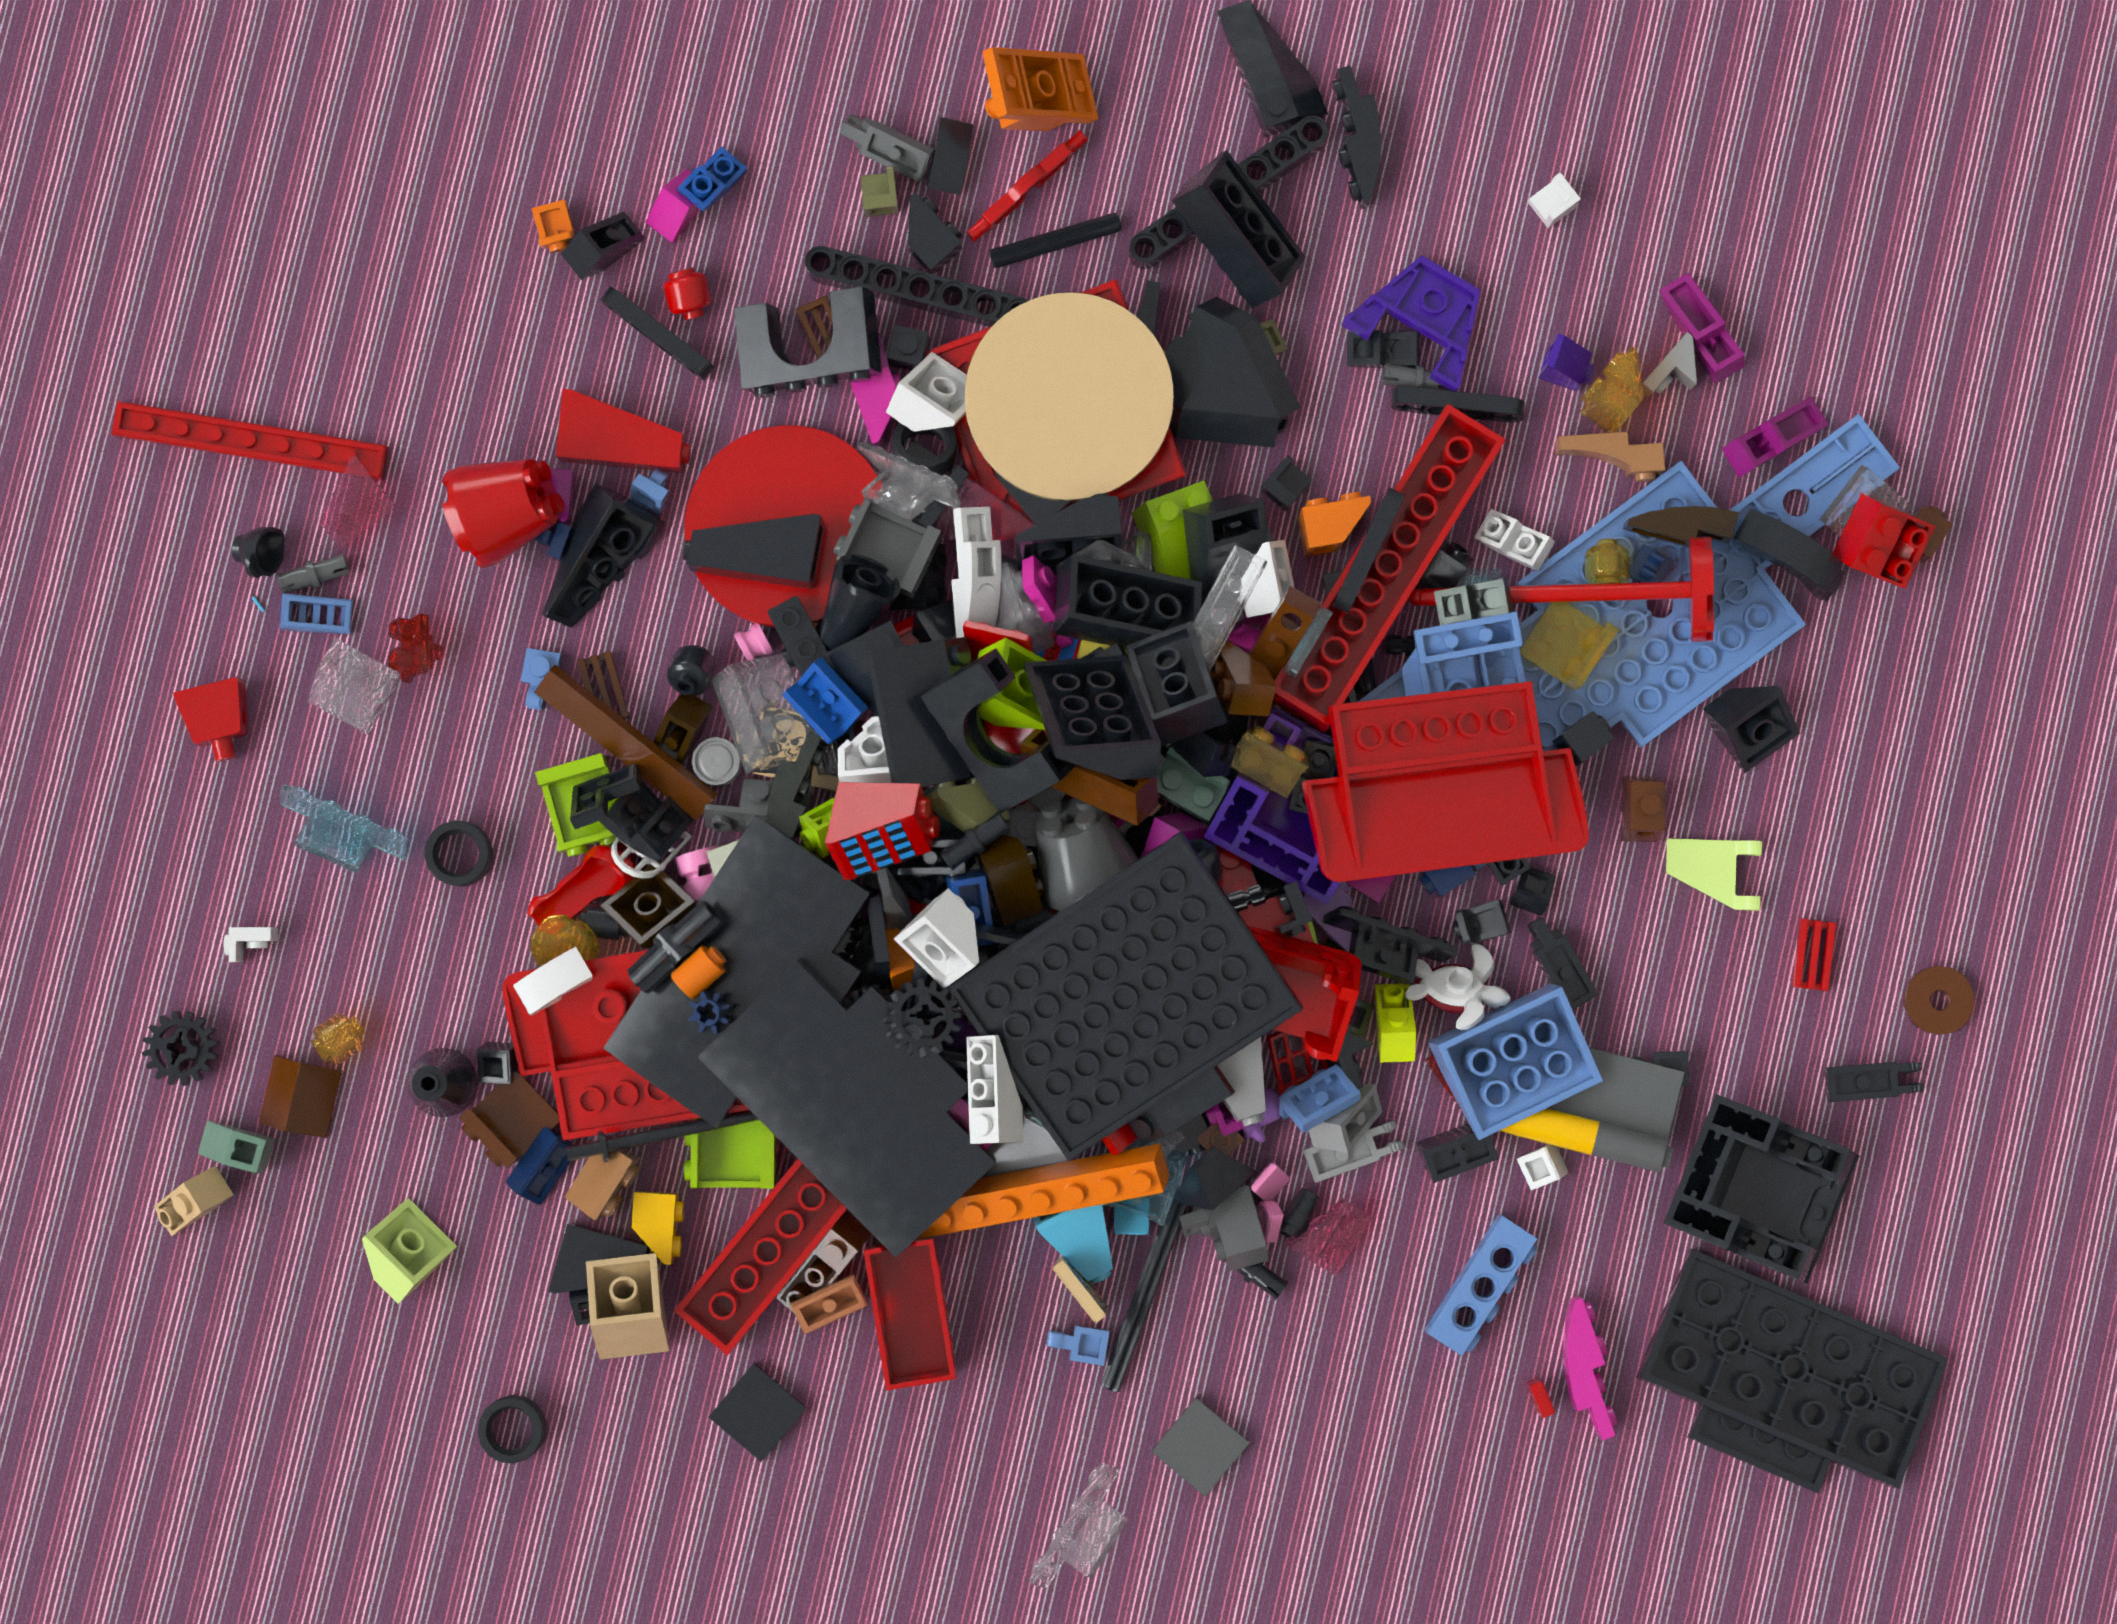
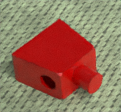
(215, 715)

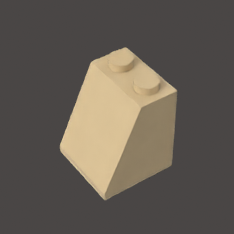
(627, 1306)

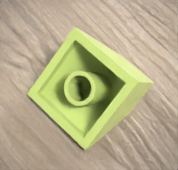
(405, 1250)

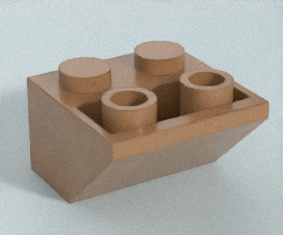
(599, 1183)

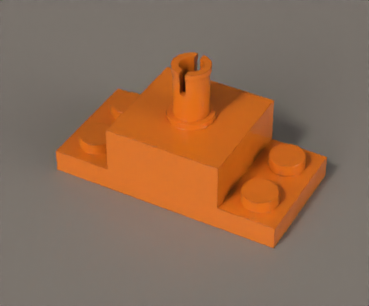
(1038, 89)

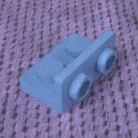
(1318, 1098)

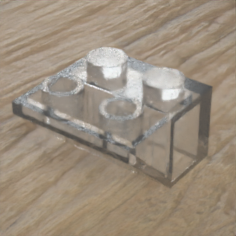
(1019, 612)
(352, 686)

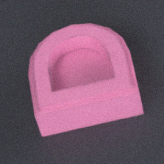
(1270, 1219)

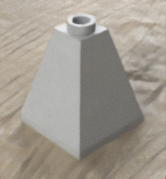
(1246, 1077)

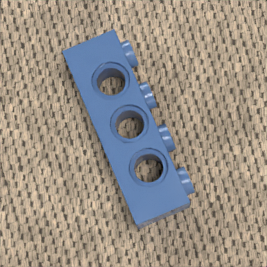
(1462, 1293)

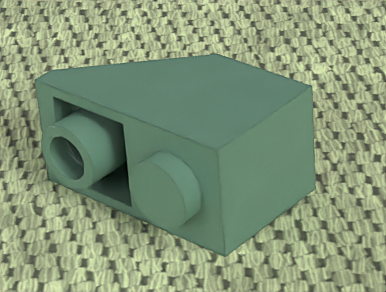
(236, 1147)

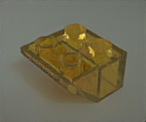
(1615, 398)

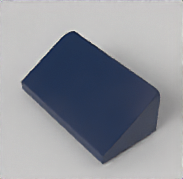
(540, 1166)

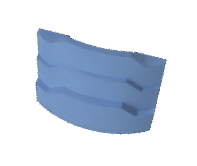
(1465, 656)

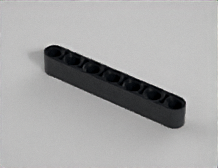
(1262, 158)
(906, 279)

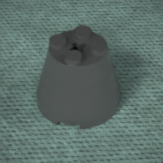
(1077, 850)

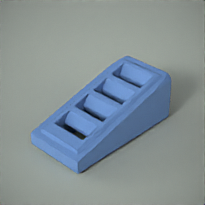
(314, 627)

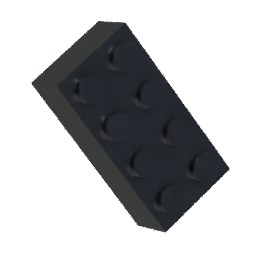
(1120, 602)

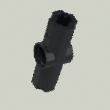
(674, 946)

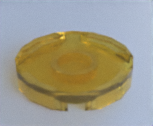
(560, 934)

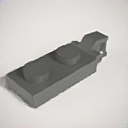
(888, 146)

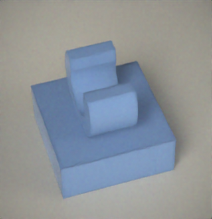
(650, 492)

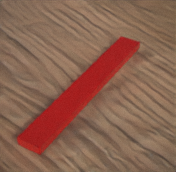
(245, 439)

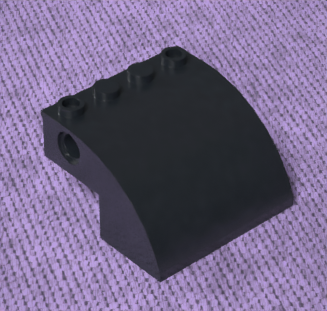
(1761, 1189)

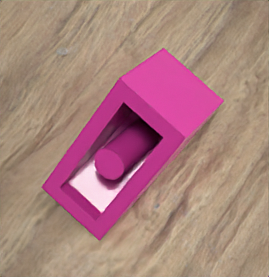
(873, 400)

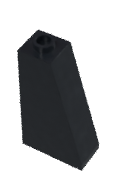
(762, 551)

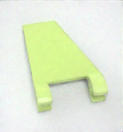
(1712, 868)

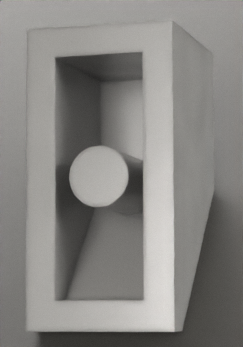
(1348, 1126)

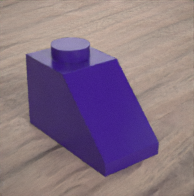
(1566, 364)

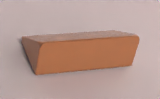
(829, 1304)

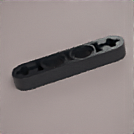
(657, 333)
(1471, 404)
(1368, 550)

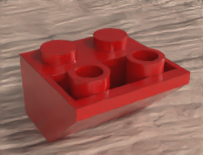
(1883, 541)

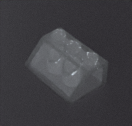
(758, 714)

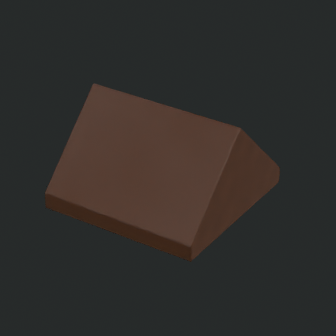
(300, 1097)

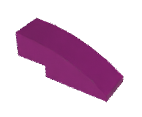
(1698, 317)
(1775, 436)

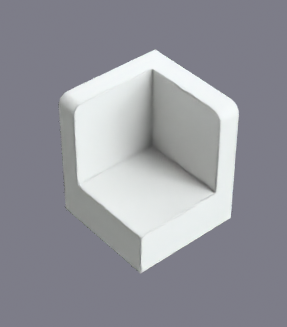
(1554, 200)

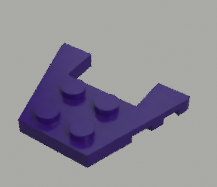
(1430, 303)

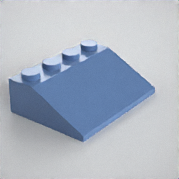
(1516, 1060)

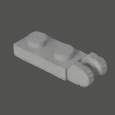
(1329, 1163)

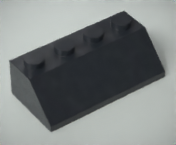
(1239, 230)

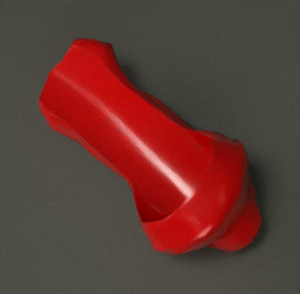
(590, 880)

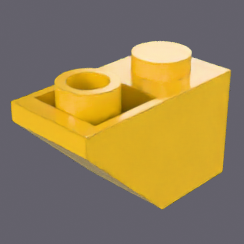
(656, 1221)

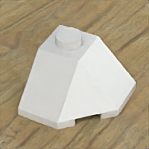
(864, 757)

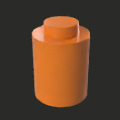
(699, 971)

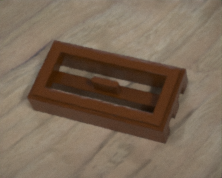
(812, 306)
(595, 661)

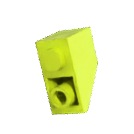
(1394, 1023)

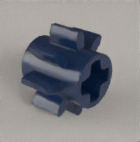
(702, 1016)

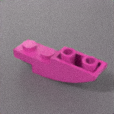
(1581, 1355)

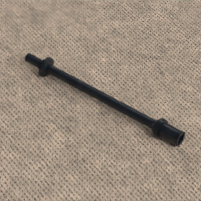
(604, 1146)

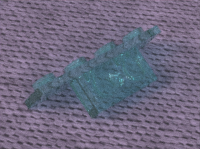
(337, 833)

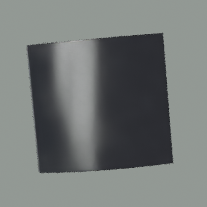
(646, 822)

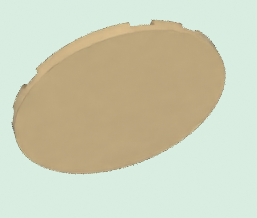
(1069, 396)

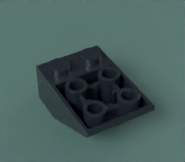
(1215, 529)

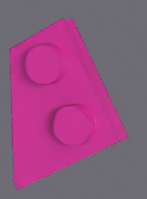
(1040, 587)

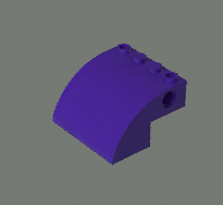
(1262, 827)

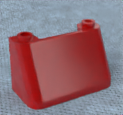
(1323, 982)

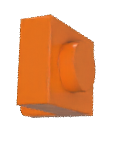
(554, 225)

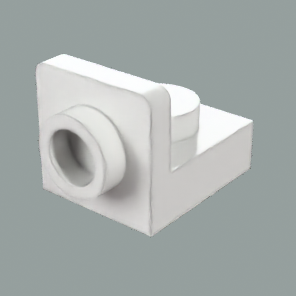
(254, 936)

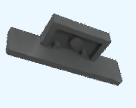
(753, 802)

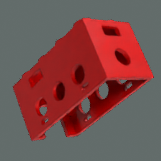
(911, 1314)

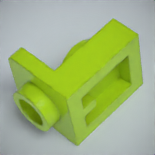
(815, 827)

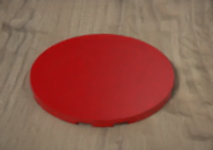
(771, 477)

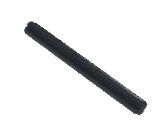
(1143, 1299)

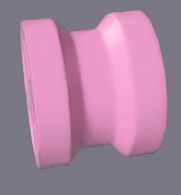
(753, 642)

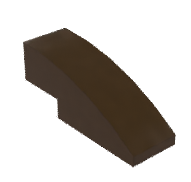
(1681, 523)

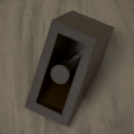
(682, 726)

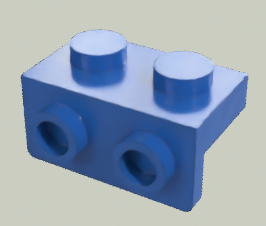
(825, 701)

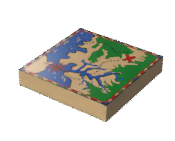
(1081, 1289)

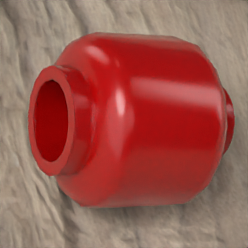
(687, 293)

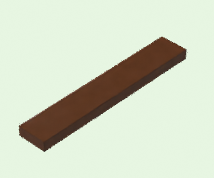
(625, 741)

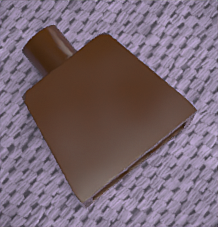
(1643, 808)

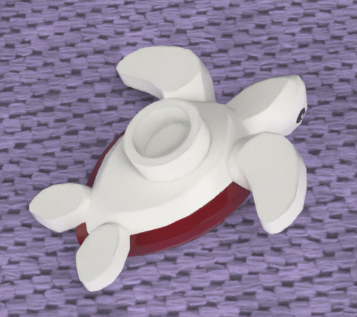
(1459, 989)

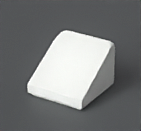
(1542, 1166)

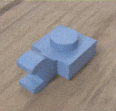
(535, 667)
(1085, 1344)

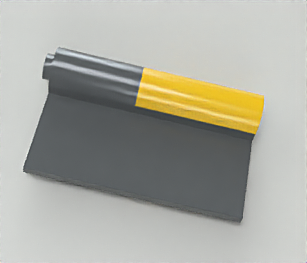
(1617, 1119)

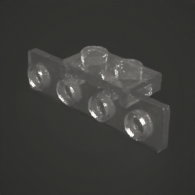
(904, 486)
(1086, 1532)

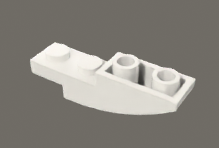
(979, 568)

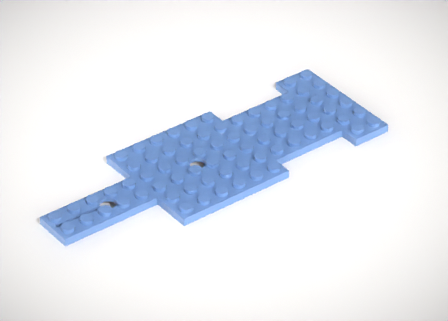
(1651, 666)

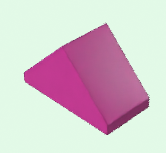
(672, 210)

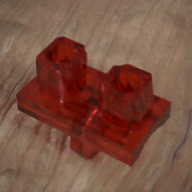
(416, 648)

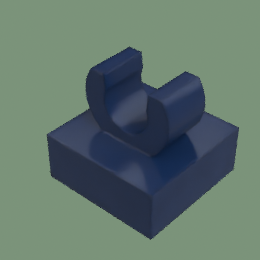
(555, 540)
(1649, 565)

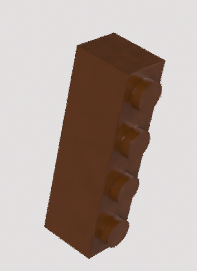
(1126, 799)

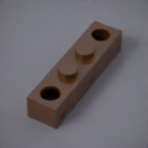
(1281, 634)

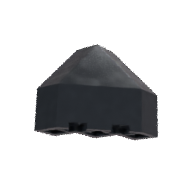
(1227, 379)

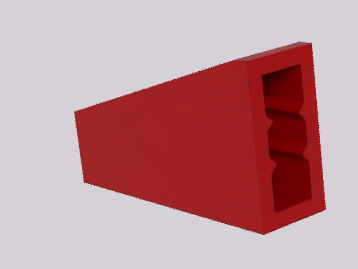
(613, 437)

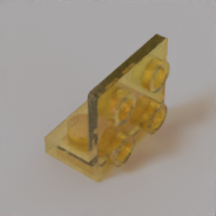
(1567, 644)
(1268, 761)

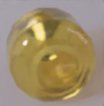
(1607, 563)
(338, 1038)

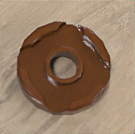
(1959, 1000)

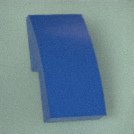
(713, 179)

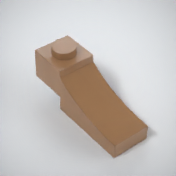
(1637, 461)

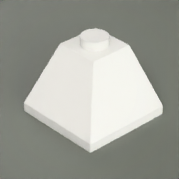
(930, 395)
(942, 939)

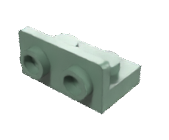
(1189, 789)

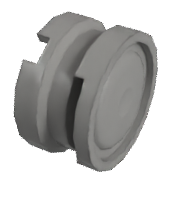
(716, 762)

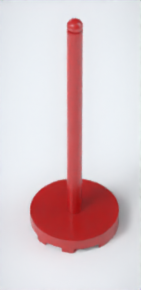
(1698, 591)

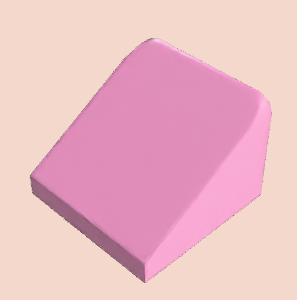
(1269, 1182)

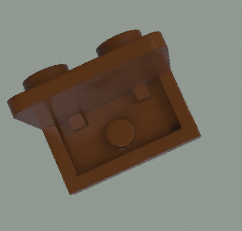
(509, 1120)

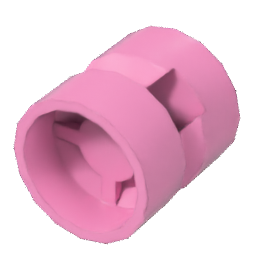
(688, 867)

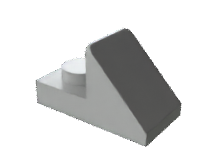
(1679, 363)

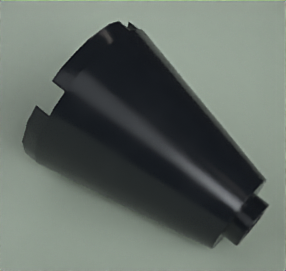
(856, 599)
(453, 1078)

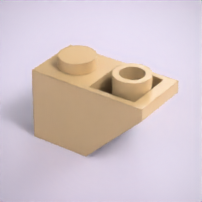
(193, 1200)

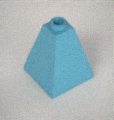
(1080, 1239)

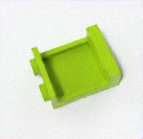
(557, 790)
(733, 1157)

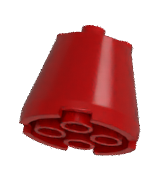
(500, 507)

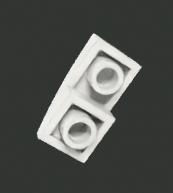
(1514, 540)
(553, 981)

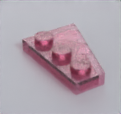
(1005, 519)

